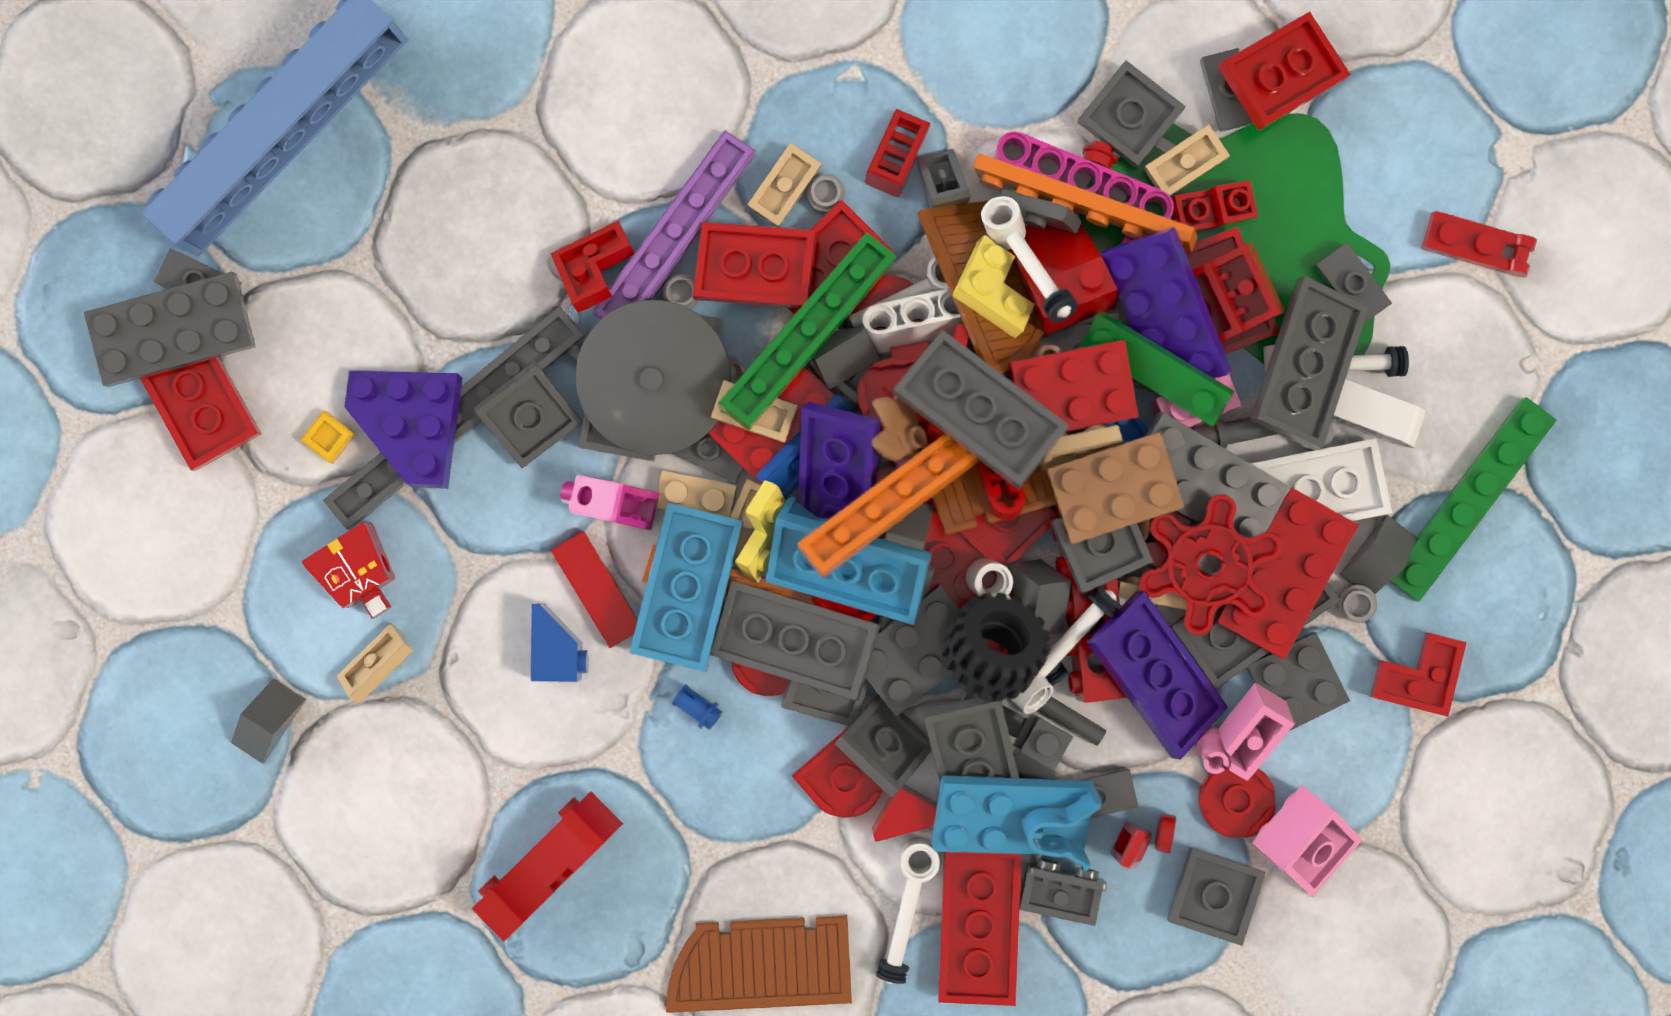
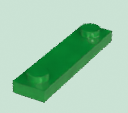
(1163, 370)

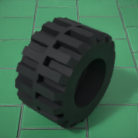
(982, 667)

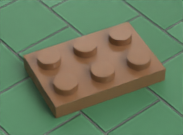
(1115, 488)

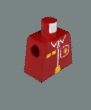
(354, 569)

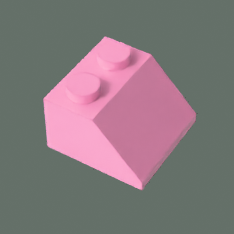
(1307, 840)

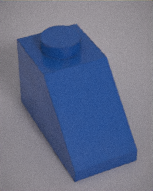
(555, 648)

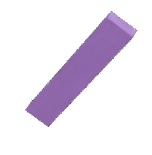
(679, 224)

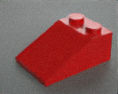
(1072, 265)

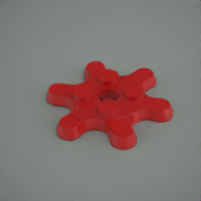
(1203, 590)

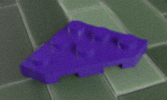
(409, 420)

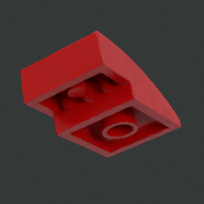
(1237, 291)

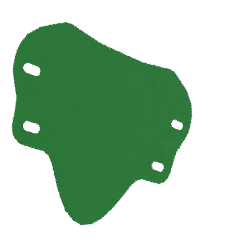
(1297, 202)

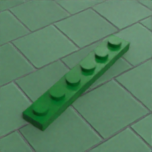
(807, 331)
(1473, 497)

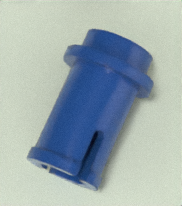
(697, 707)

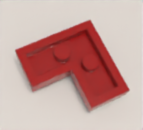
(583, 261)
(1430, 684)

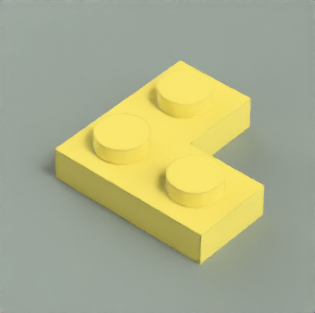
(986, 293)
(762, 514)

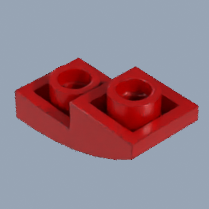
(1216, 206)

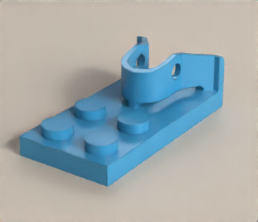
(877, 579)
(686, 587)
(1015, 816)

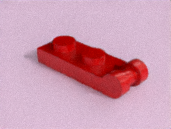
(1478, 244)

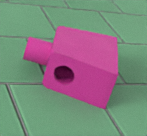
(605, 498)

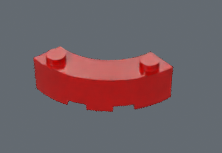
(546, 866)

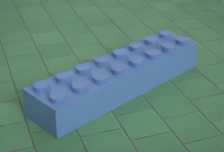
(274, 125)

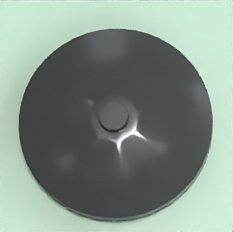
(652, 376)

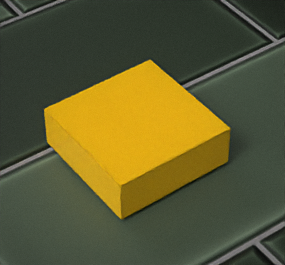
(328, 437)

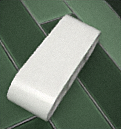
(897, 318)
(1379, 414)

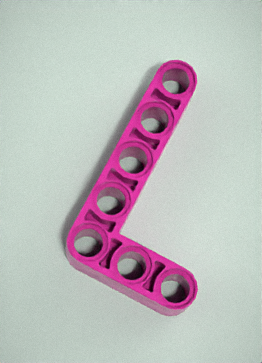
(1071, 164)

